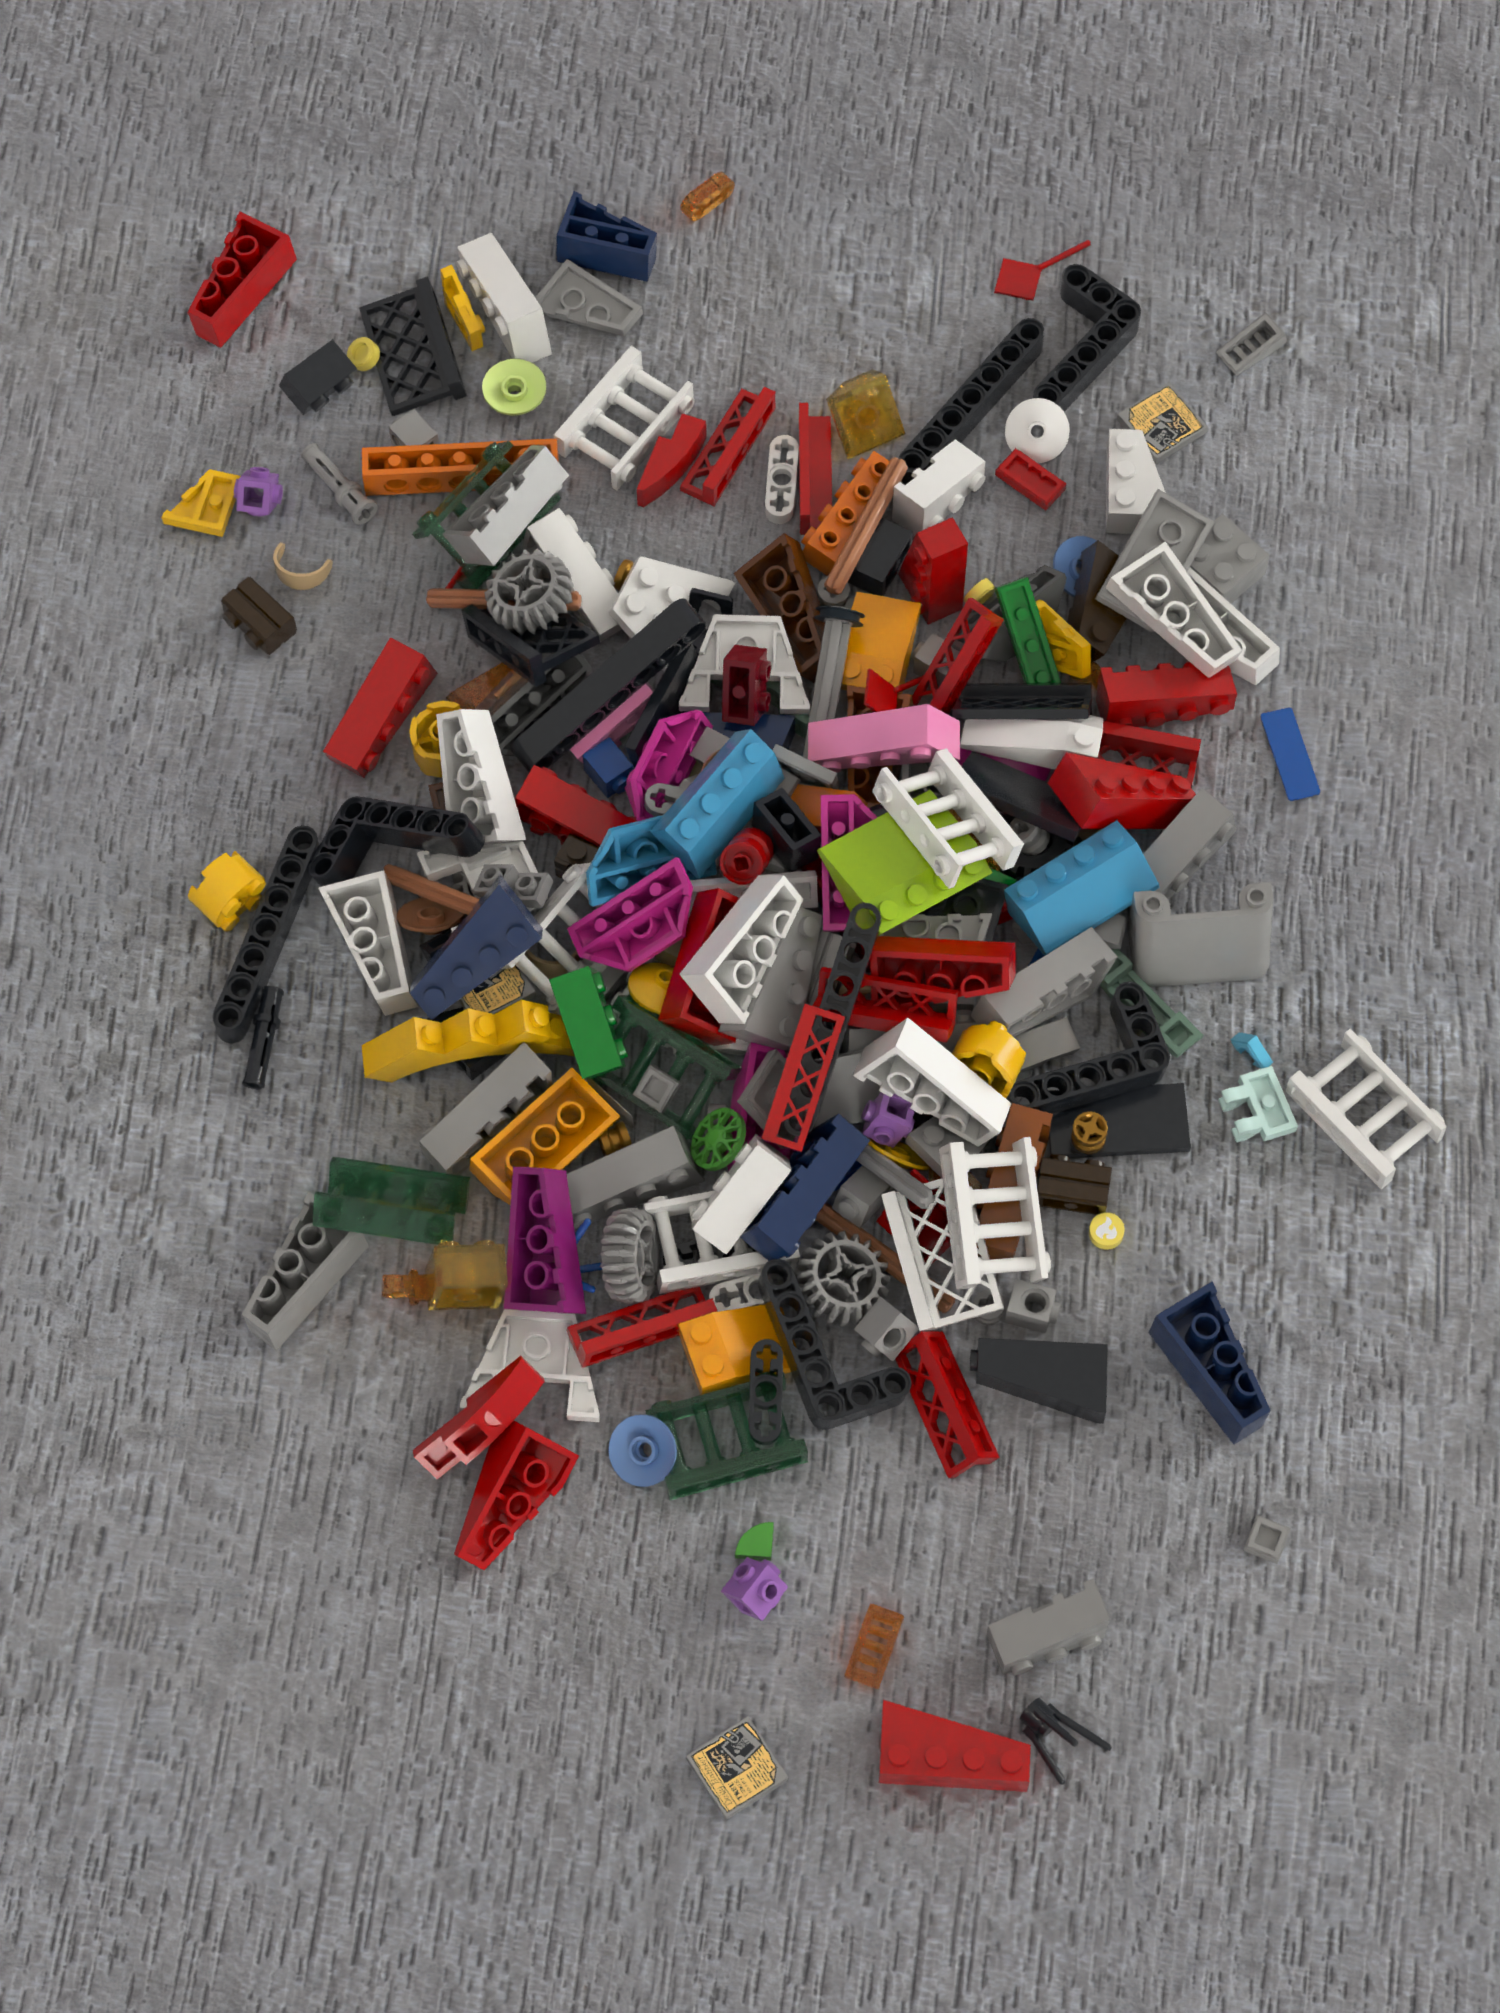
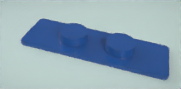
(1290, 754)

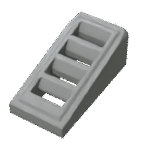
(1261, 324)

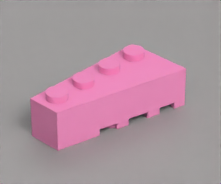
(883, 738)

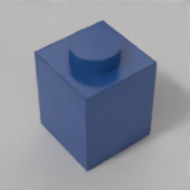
(607, 767)

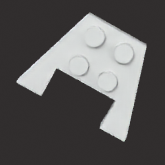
(656, 585)
(748, 631)
(443, 865)
(547, 1347)

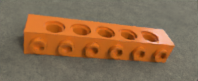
(432, 466)

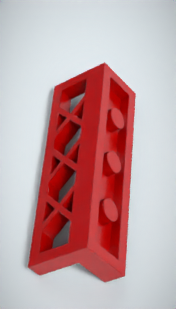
(734, 450)
(814, 467)
(965, 663)
(1150, 744)
(885, 1016)
(790, 1072)
(642, 1332)
(955, 1400)

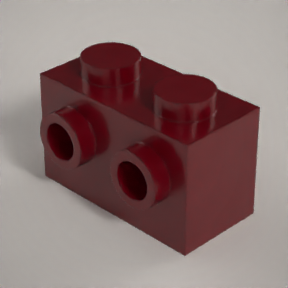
(745, 685)

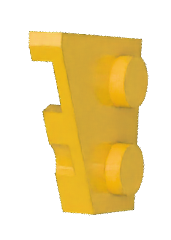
(461, 309)
(205, 505)
(1068, 647)

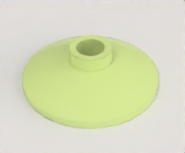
(514, 376)

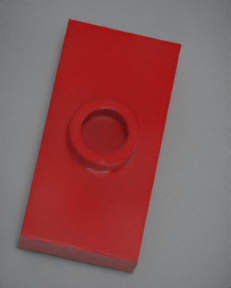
(1030, 479)

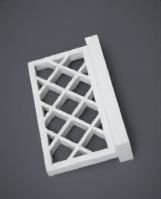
(916, 1269)

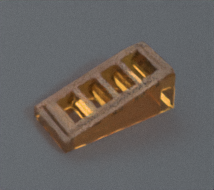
(476, 690)
(884, 1616)

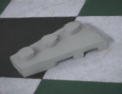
(587, 301)
(944, 927)

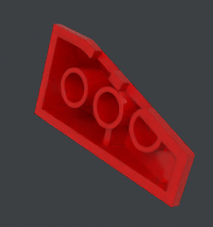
(513, 1482)

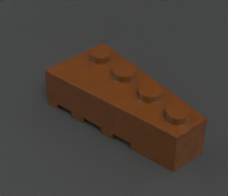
(782, 586)

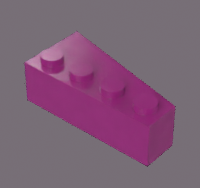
(542, 1245)

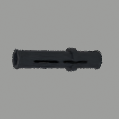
(265, 1025)

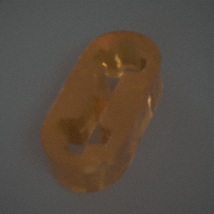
(707, 196)

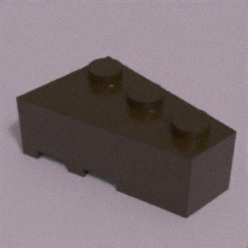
(1088, 616)

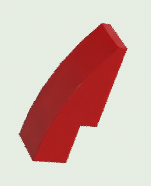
(671, 459)

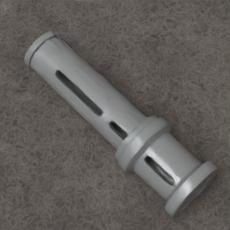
(316, 459)

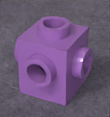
(251, 499)
(887, 1119)
(755, 1587)

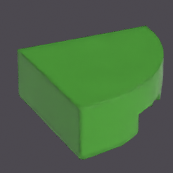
(756, 1542)

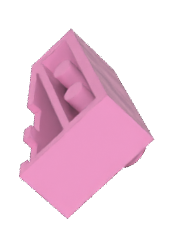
(617, 723)

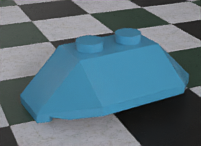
(626, 858)

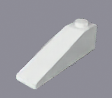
(1033, 740)

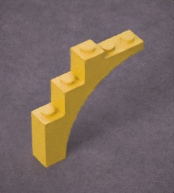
(467, 1035)

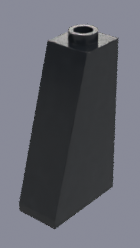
(1046, 1372)

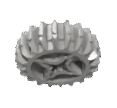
(534, 599)
(837, 1252)
(630, 1255)

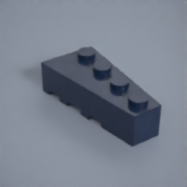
(478, 948)
(812, 1179)
(1212, 1362)

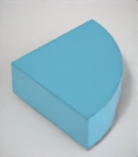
(1253, 1046)

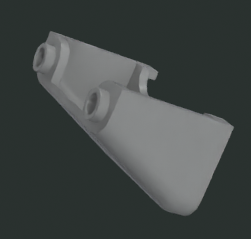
(1200, 945)

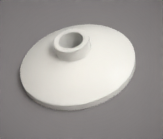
(1042, 413)

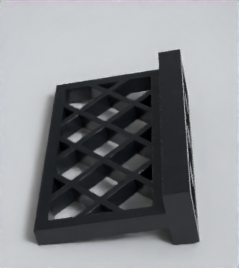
(439, 346)
(524, 657)
(1024, 701)

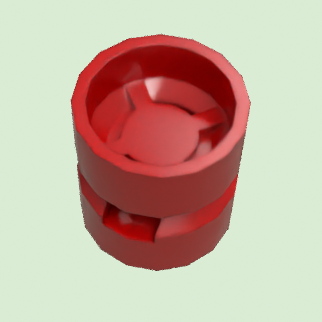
(746, 856)

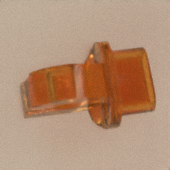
(403, 1286)

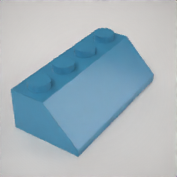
(719, 801)
(1080, 888)

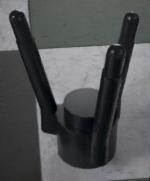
(1045, 1718)

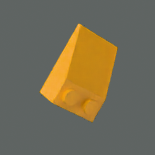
(882, 641)
(721, 1346)

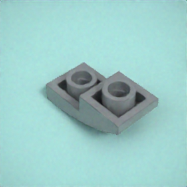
(529, 887)
(1047, 1043)

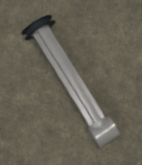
(831, 663)

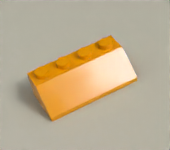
(544, 1134)

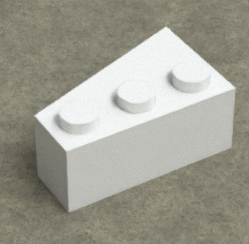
(1129, 479)
(740, 1193)

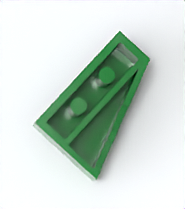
(589, 1022)

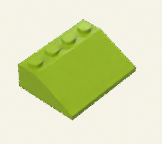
(888, 871)

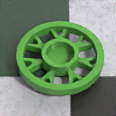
(718, 1139)

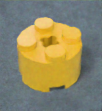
(425, 737)
(227, 890)
(991, 1055)

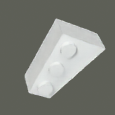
(938, 488)

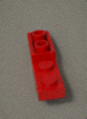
(482, 1421)

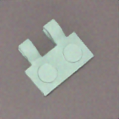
(1266, 1102)

